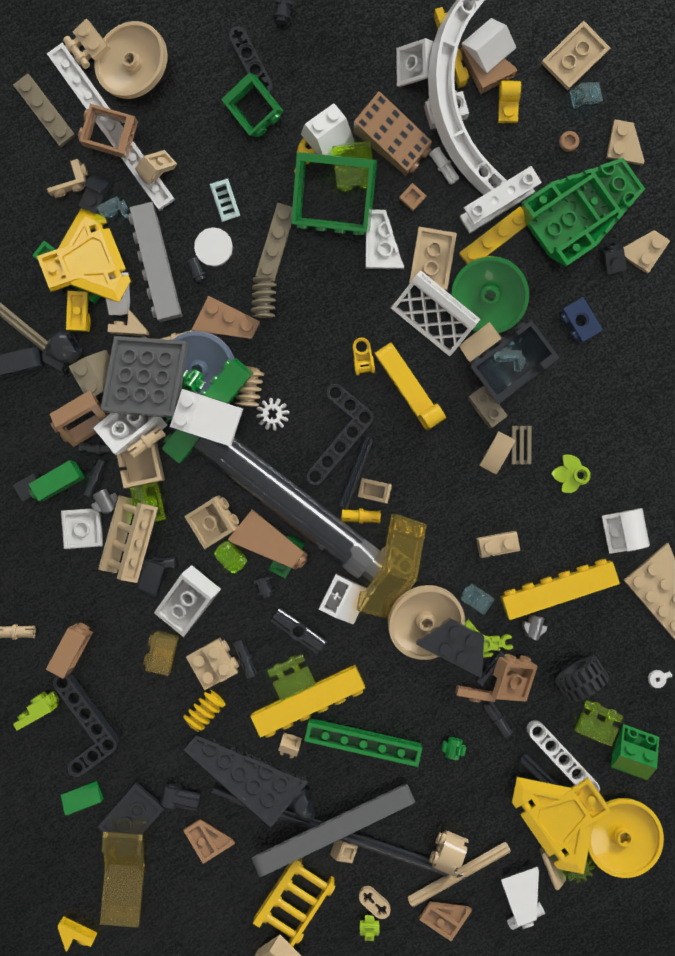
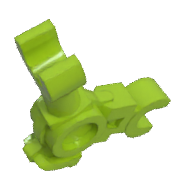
(492, 642)

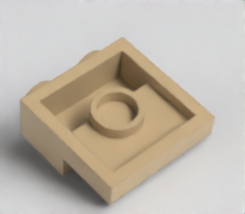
(212, 521)
(213, 663)

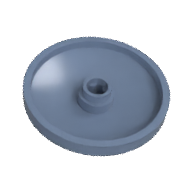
(205, 354)

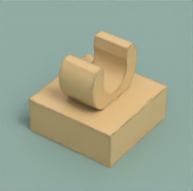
(290, 745)

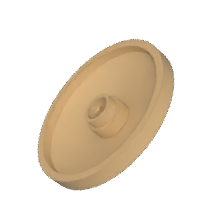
(133, 61)
(417, 614)

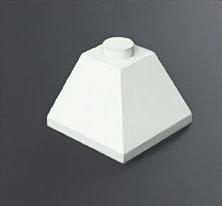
(413, 62)

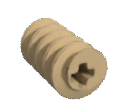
(249, 389)

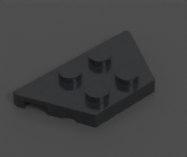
(456, 644)

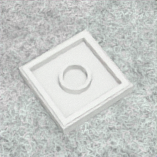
(81, 528)

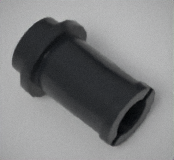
(196, 270)

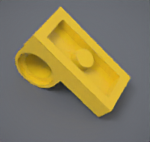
(508, 101)
(77, 311)

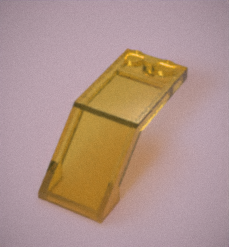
(398, 568)
(122, 879)

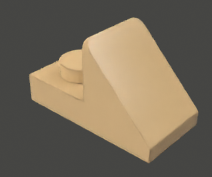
(133, 327)

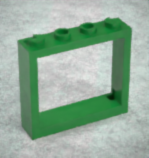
(322, 225)

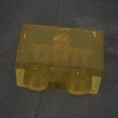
(161, 653)

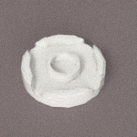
(213, 247)

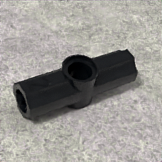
(308, 638)

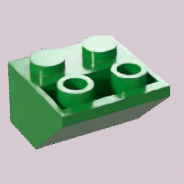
(635, 752)

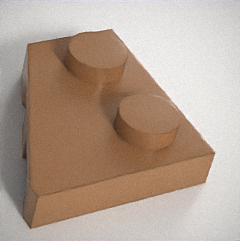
(207, 840)
(445, 918)

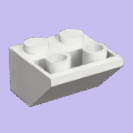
(342, 599)

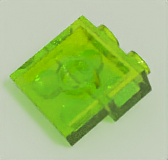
(349, 175)

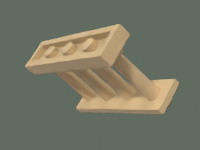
(136, 543)

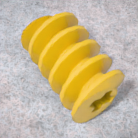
(204, 711)

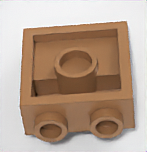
(513, 678)

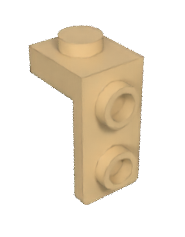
(80, 172)

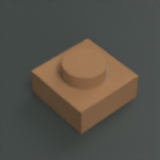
(412, 197)

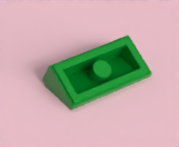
(81, 798)

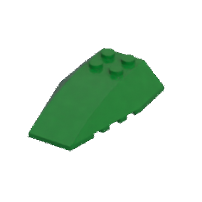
(580, 209)

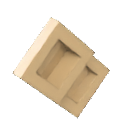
(497, 452)

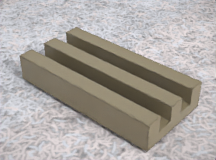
(521, 445)

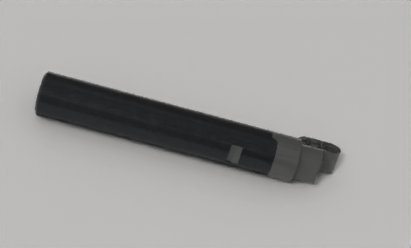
(293, 506)

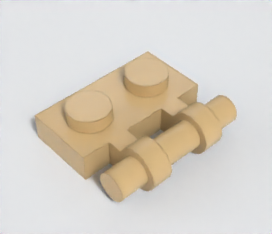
(90, 39)

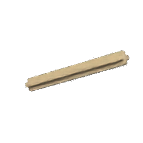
(467, 869)

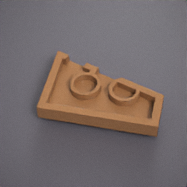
(225, 320)

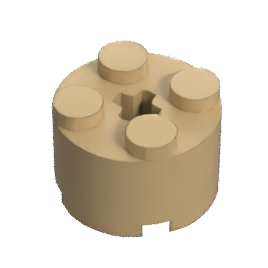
(449, 852)

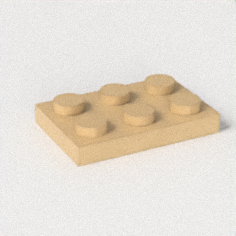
(575, 55)
(434, 255)

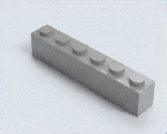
(155, 262)

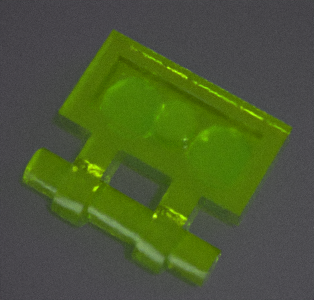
(294, 682)
(595, 728)

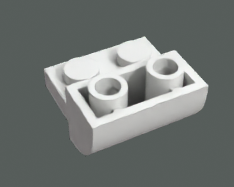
(626, 531)

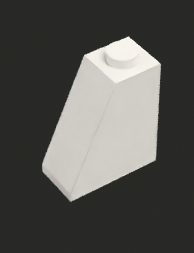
(523, 896)

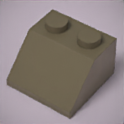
(92, 372)

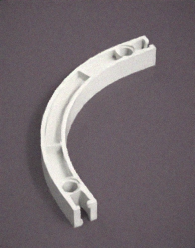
(444, 102)

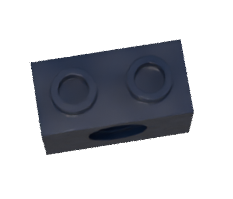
(580, 309)

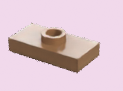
(474, 694)

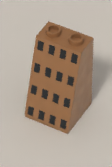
(392, 134)

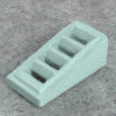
(213, 186)

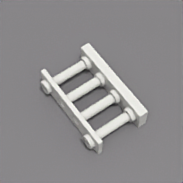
(500, 199)

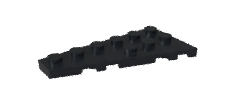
(253, 783)

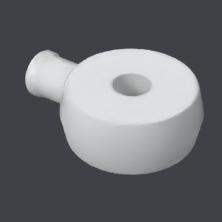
(661, 678)

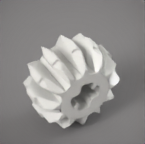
(279, 414)

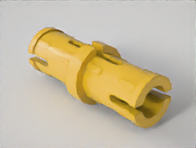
(360, 516)

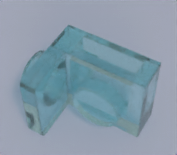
(111, 206)

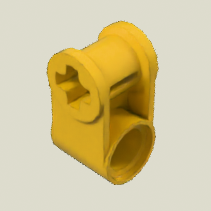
(363, 358)

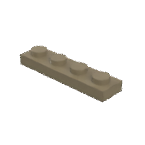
(44, 110)
(275, 242)

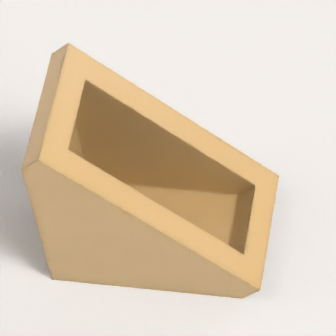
(374, 490)

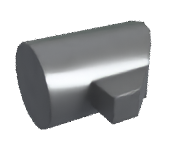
(104, 502)
(534, 627)

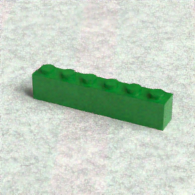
(223, 389)
(363, 742)

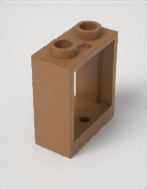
(127, 134)
(74, 410)
(69, 650)

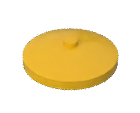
(626, 839)

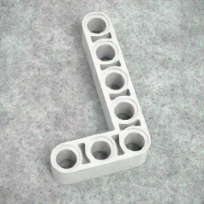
(558, 750)

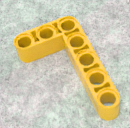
(409, 387)

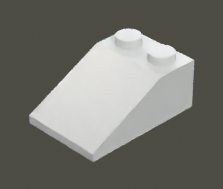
(206, 417)
(124, 430)
(187, 600)

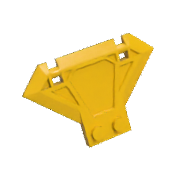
(87, 259)
(561, 818)

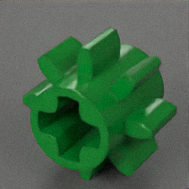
(193, 381)
(453, 748)

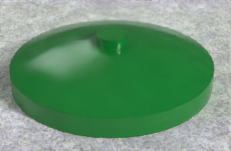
(492, 291)

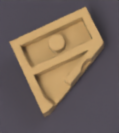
(646, 250)

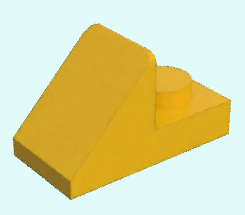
(71, 930)

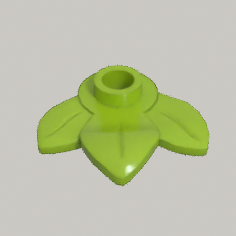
(568, 474)

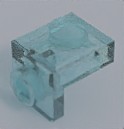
(586, 94)
(508, 355)
(477, 598)

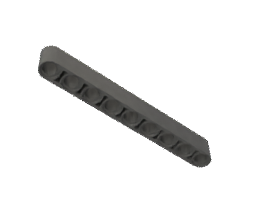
(332, 830)

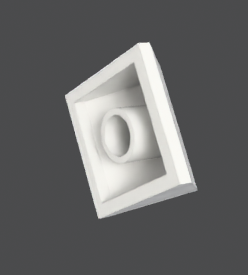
(490, 44)

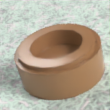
(569, 141)

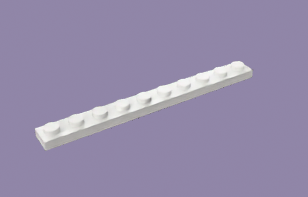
(112, 129)

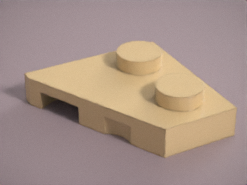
(624, 143)

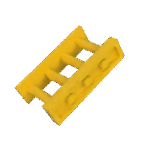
(274, 899)

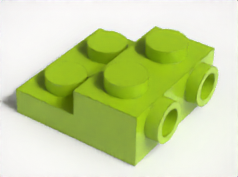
(40, 706)

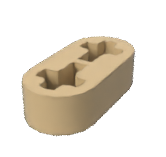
(377, 899)

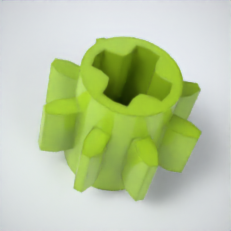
(369, 928)

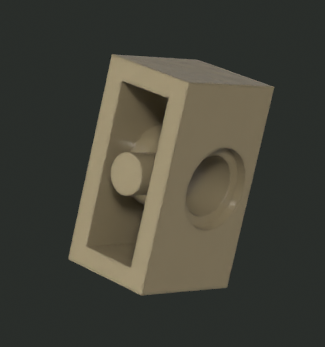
(487, 407)

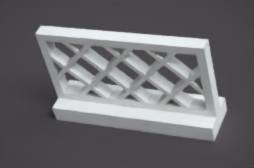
(447, 303)

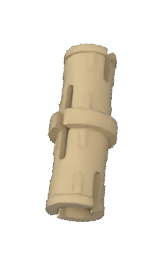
(146, 442)
(17, 631)

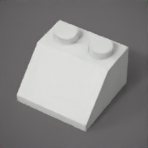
(327, 130)

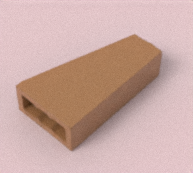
(264, 539)

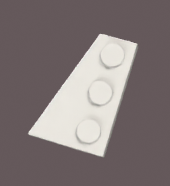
(381, 245)

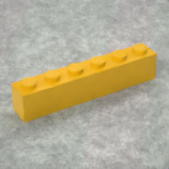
(560, 589)
(302, 704)

